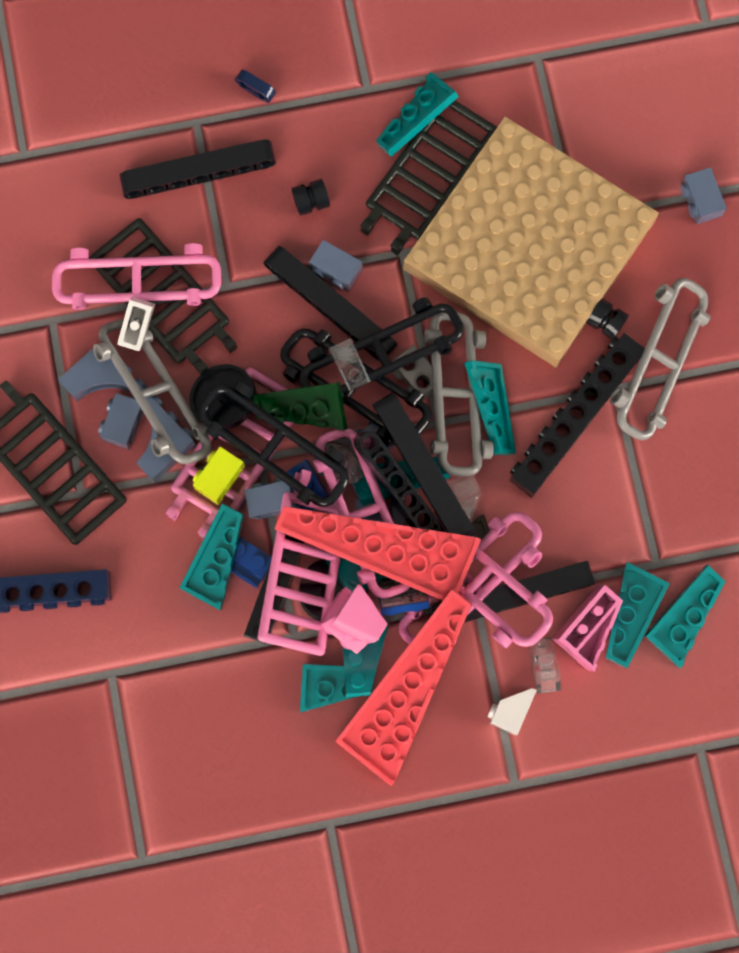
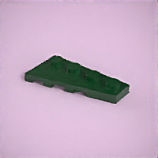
(309, 405)

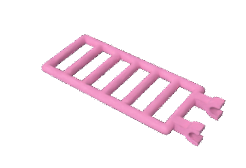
(250, 478)
(277, 566)

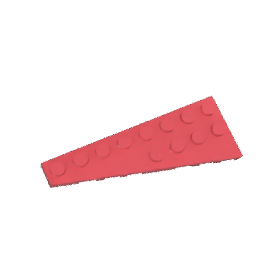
(410, 555)
(393, 712)

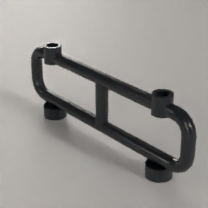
(424, 310)
(322, 338)
(331, 458)

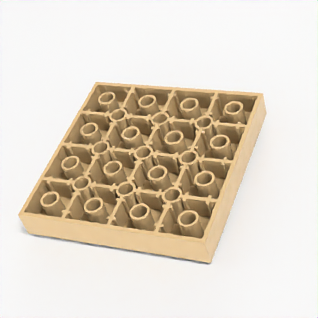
(530, 241)

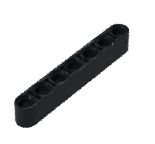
(197, 169)
(324, 298)
(423, 466)
(403, 487)
(548, 584)

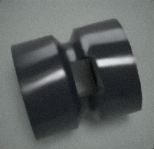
(310, 197)
(607, 318)

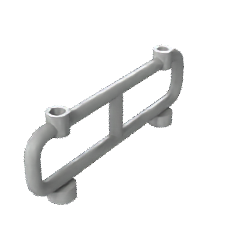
(623, 398)
(162, 444)
(480, 448)

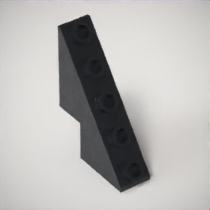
(284, 580)

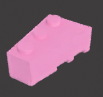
(588, 627)

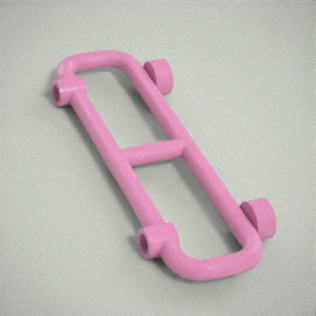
(80, 259)
(528, 554)
(364, 575)
(505, 633)

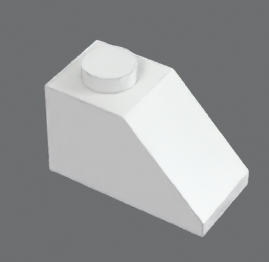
(135, 323)
(511, 711)

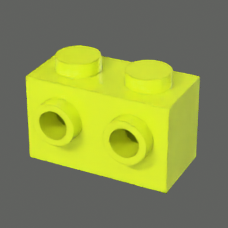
(218, 475)

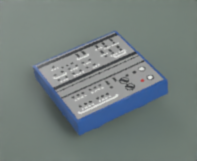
(408, 601)

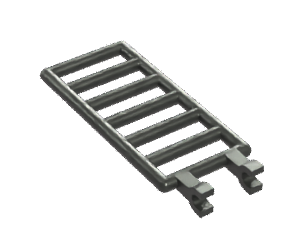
(410, 152)
(180, 272)
(74, 449)

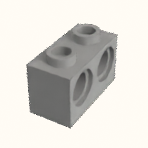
(422, 370)

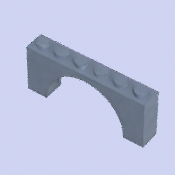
(91, 375)

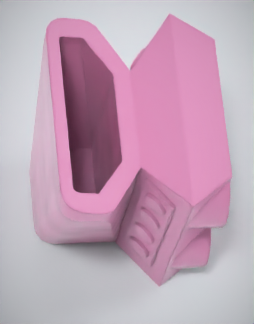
(353, 619)

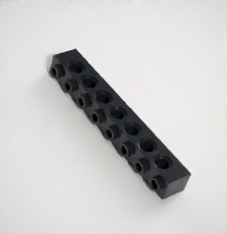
(630, 352)

